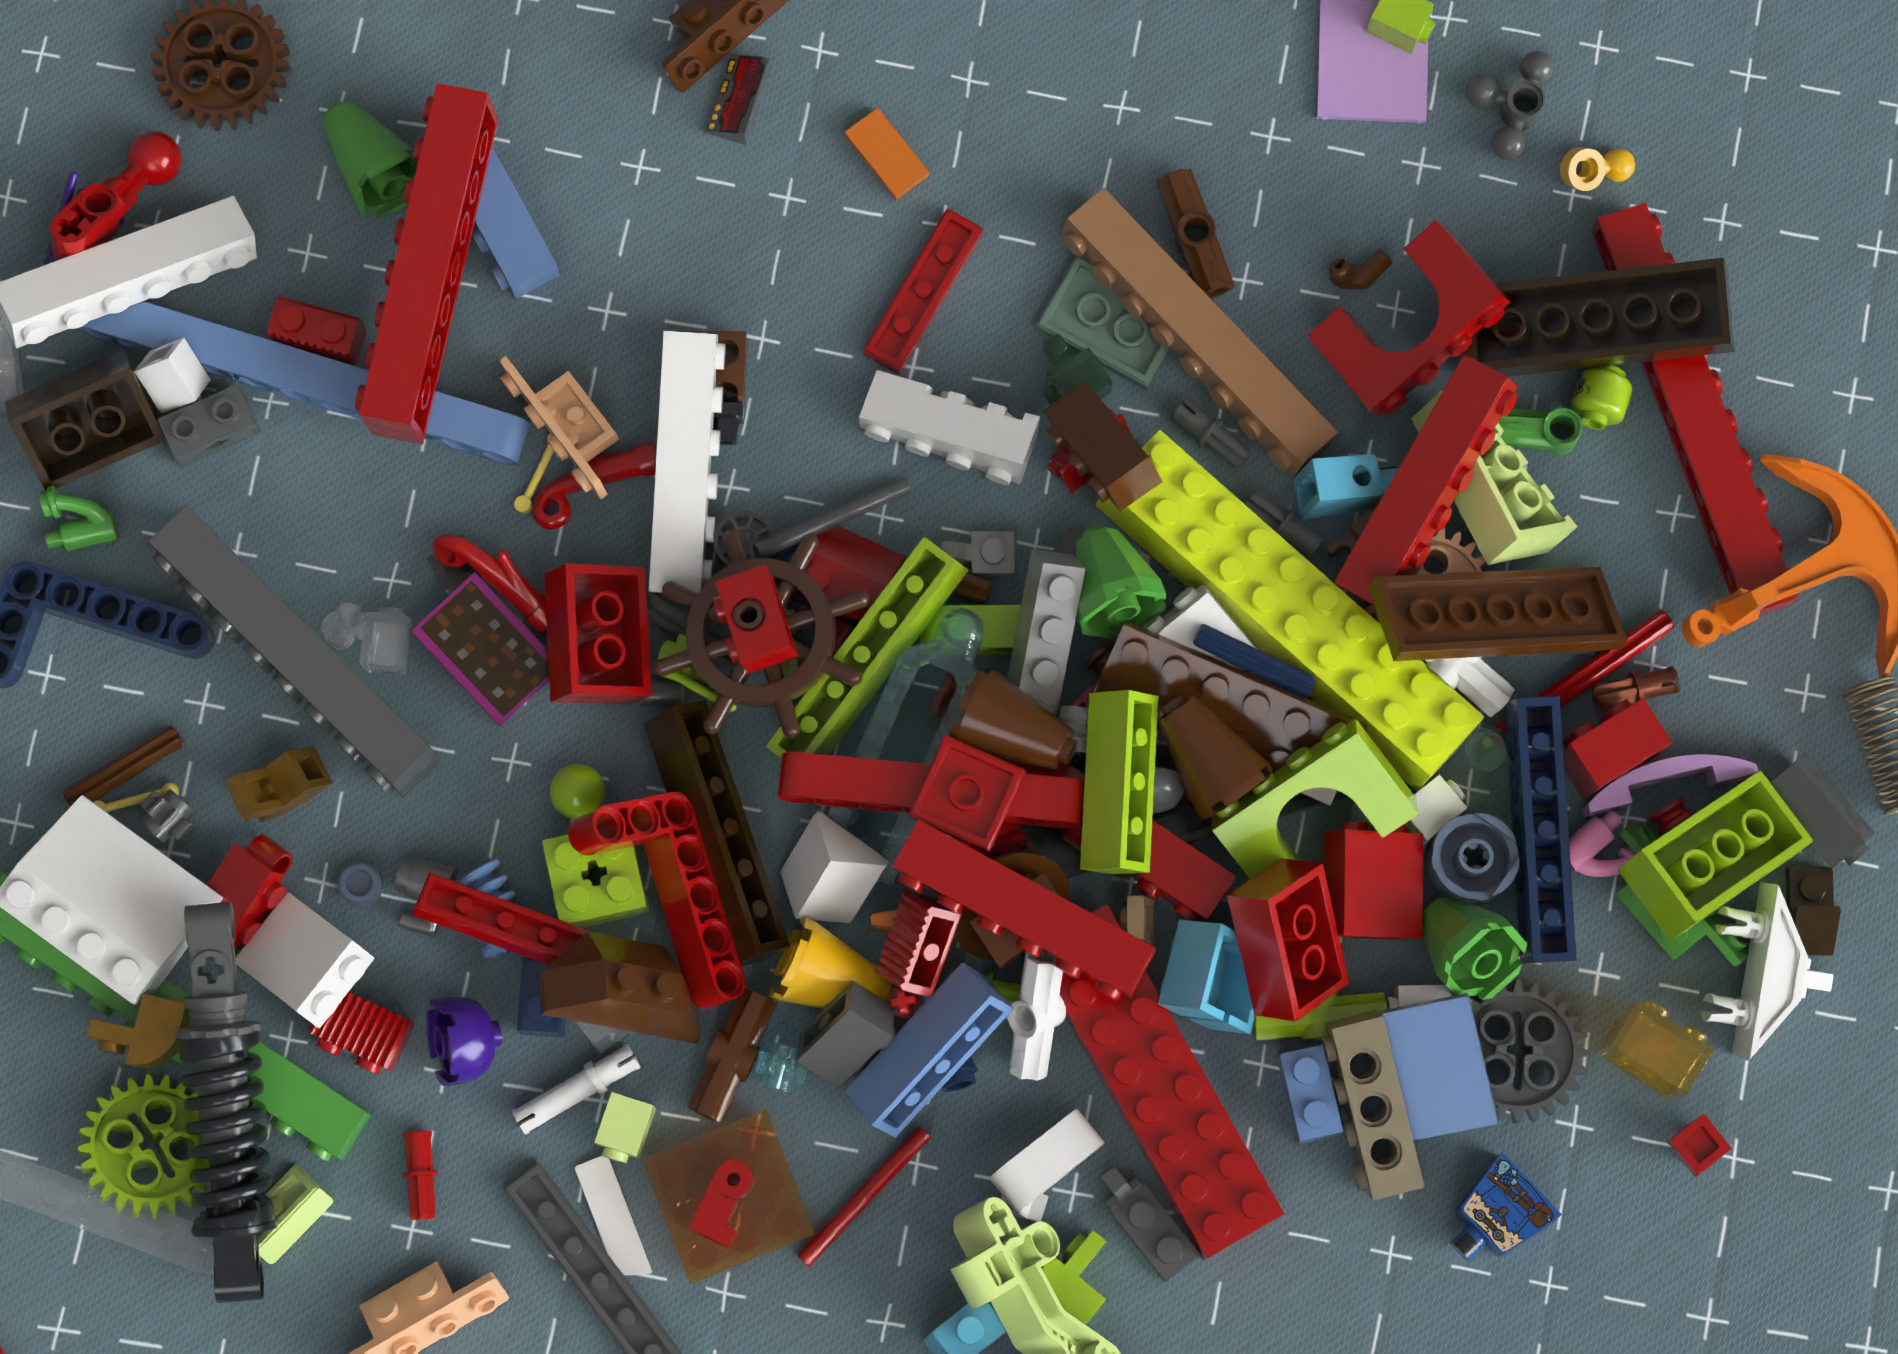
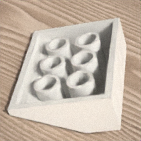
(105, 899)

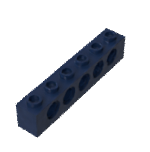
(1540, 829)

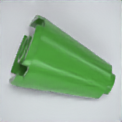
(369, 158)

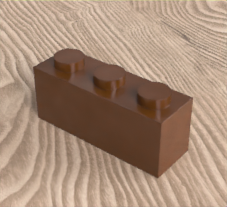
(1100, 447)

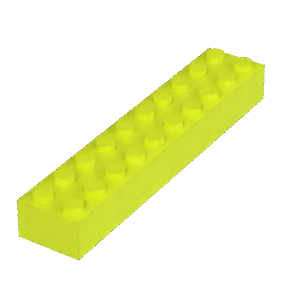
(1295, 613)

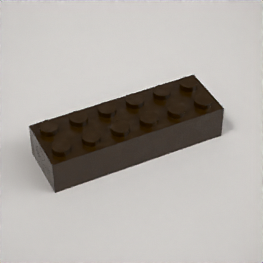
(1609, 319)

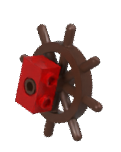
(761, 636)

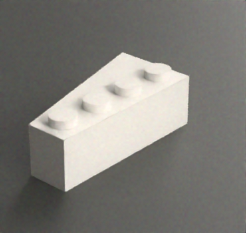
(949, 427)

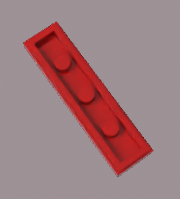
(923, 291)
(494, 920)

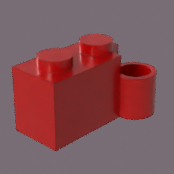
(252, 882)

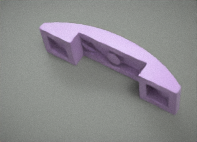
(1718, 772)

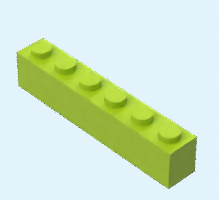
(873, 649)

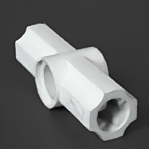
(1475, 681)
(1035, 1017)

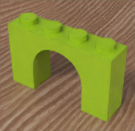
(1341, 761)

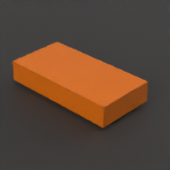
(886, 153)

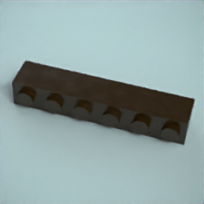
(697, 767)

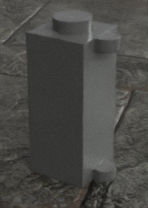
(1823, 812)

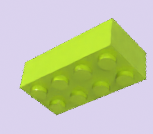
(1715, 855)

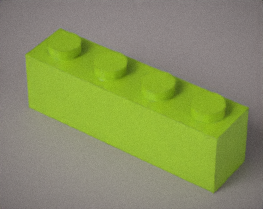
(1119, 782)

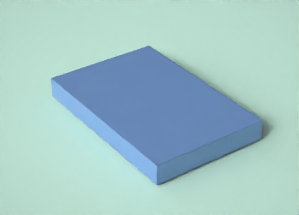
(1440, 1066)

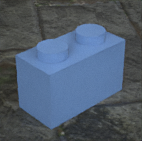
(1310, 1094)

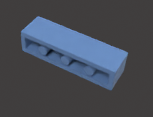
(511, 235)
(928, 1050)

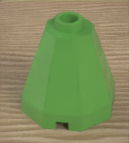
(1115, 584)
(1471, 947)

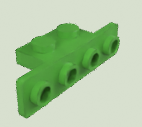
(1731, 946)

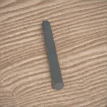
(832, 518)

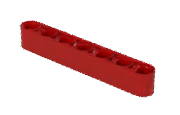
(895, 784)

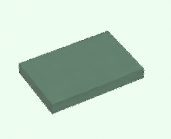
(1095, 318)

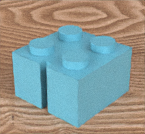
(1207, 978)

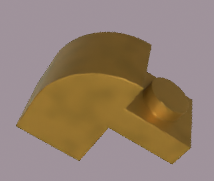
(279, 786)
(152, 1038)

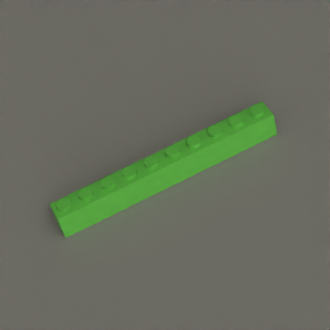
(289, 1092)

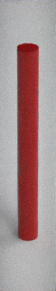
(863, 1196)

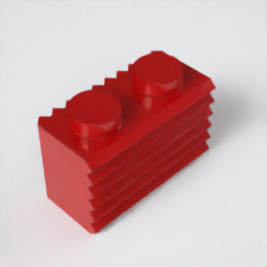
(316, 330)
(917, 944)
(365, 1031)

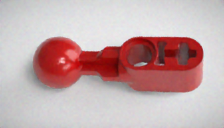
(151, 161)

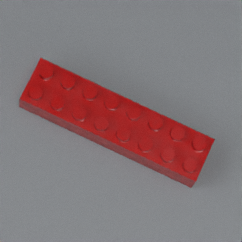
(428, 263)
(1170, 1110)

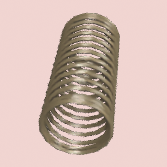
(1858, 695)

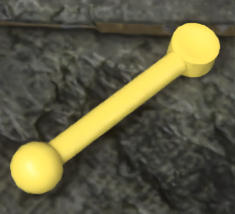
(523, 503)
(135, 799)

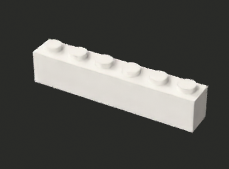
(126, 271)
(684, 460)

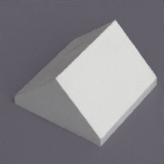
(830, 872)

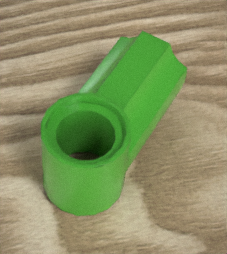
(1532, 429)

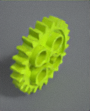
(116, 1166)

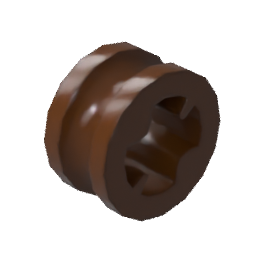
(1099, 658)

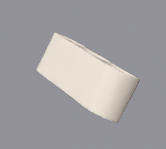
(1046, 1160)

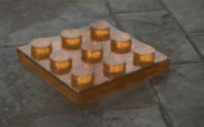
(764, 1220)

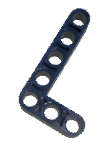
(87, 611)

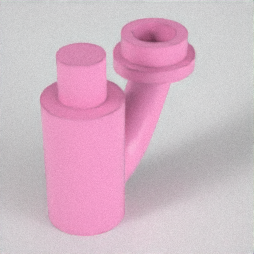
(1590, 841)

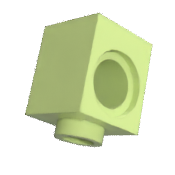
(624, 1127)

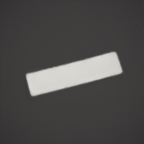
(612, 1216)

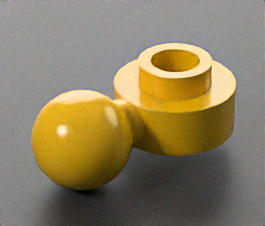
(1615, 165)

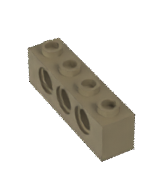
(1400, 1168)

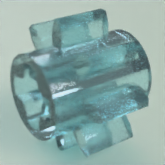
(780, 1068)

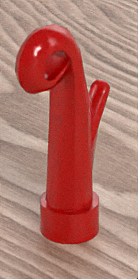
(607, 467)
(501, 573)

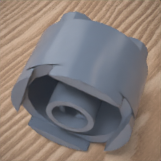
(1496, 852)

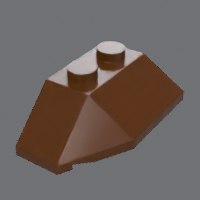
(620, 987)

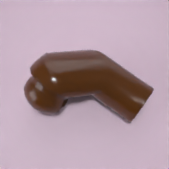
(1356, 276)

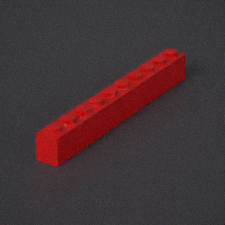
(1701, 428)

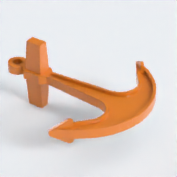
(1860, 547)

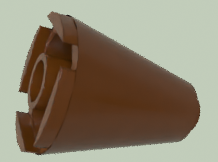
(1011, 724)
(1209, 755)

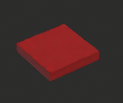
(967, 793)

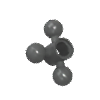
(1485, 91)

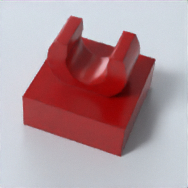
(1699, 1145)

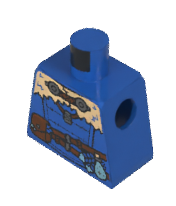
(1501, 1211)

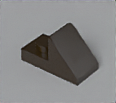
(1812, 908)

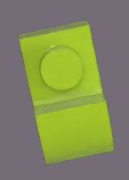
(1073, 1292)

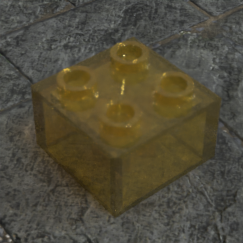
(1656, 1049)

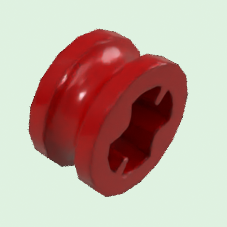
(1671, 815)

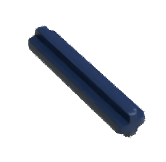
(1254, 660)

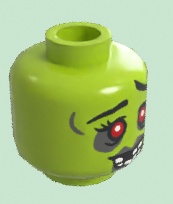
(1601, 396)

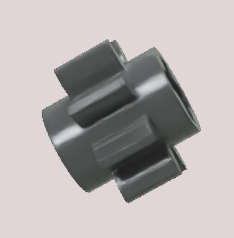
(166, 815)

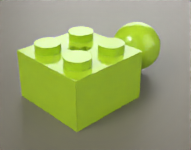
(622, 893)

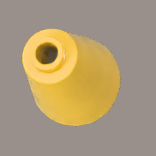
(821, 967)

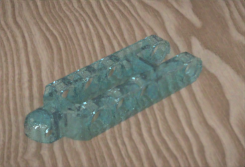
(951, 650)

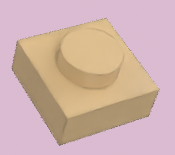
(1139, 918)

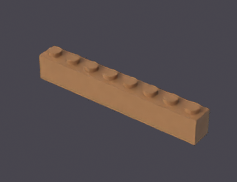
(1198, 333)

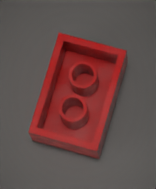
(597, 634)
(1288, 939)

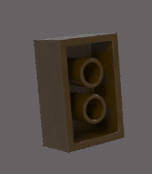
(85, 420)

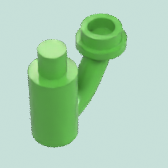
(93, 529)

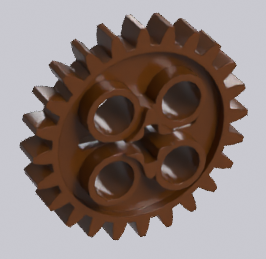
(216, 98)

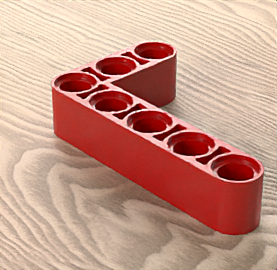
(683, 881)

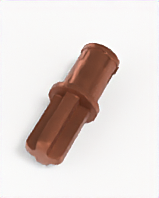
(1635, 687)

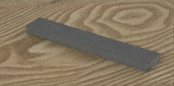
(588, 1264)

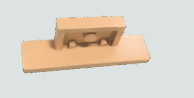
(571, 419)
(425, 1310)

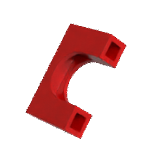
(1465, 305)

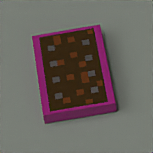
(485, 648)

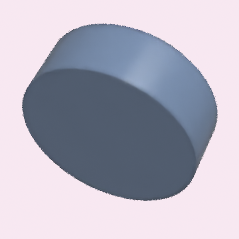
(360, 884)

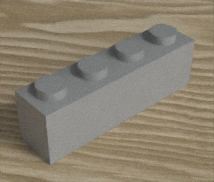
(1046, 626)

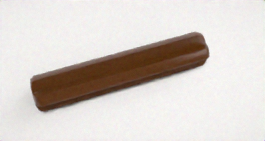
(125, 766)

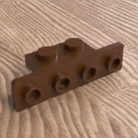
(712, 32)

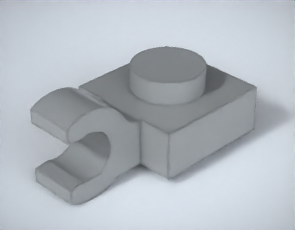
(988, 553)

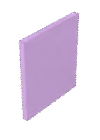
(1364, 74)

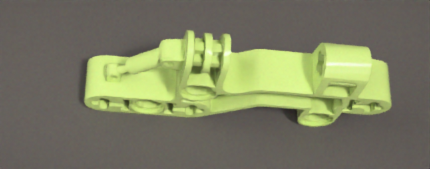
(1007, 1271)

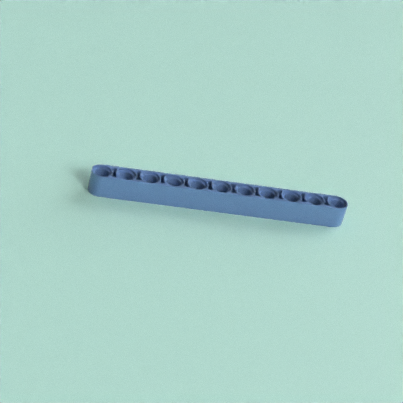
(305, 376)

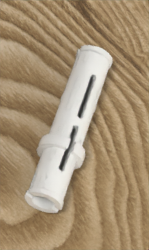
(576, 1088)

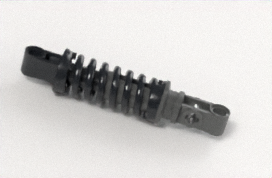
(227, 1113)

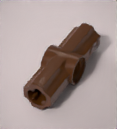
(1187, 210)
(732, 1055)

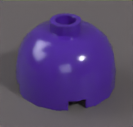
(461, 1038)

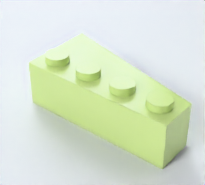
(1505, 505)

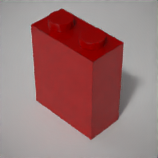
(1375, 882)

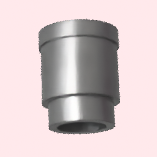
(410, 880)

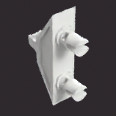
(1774, 972)

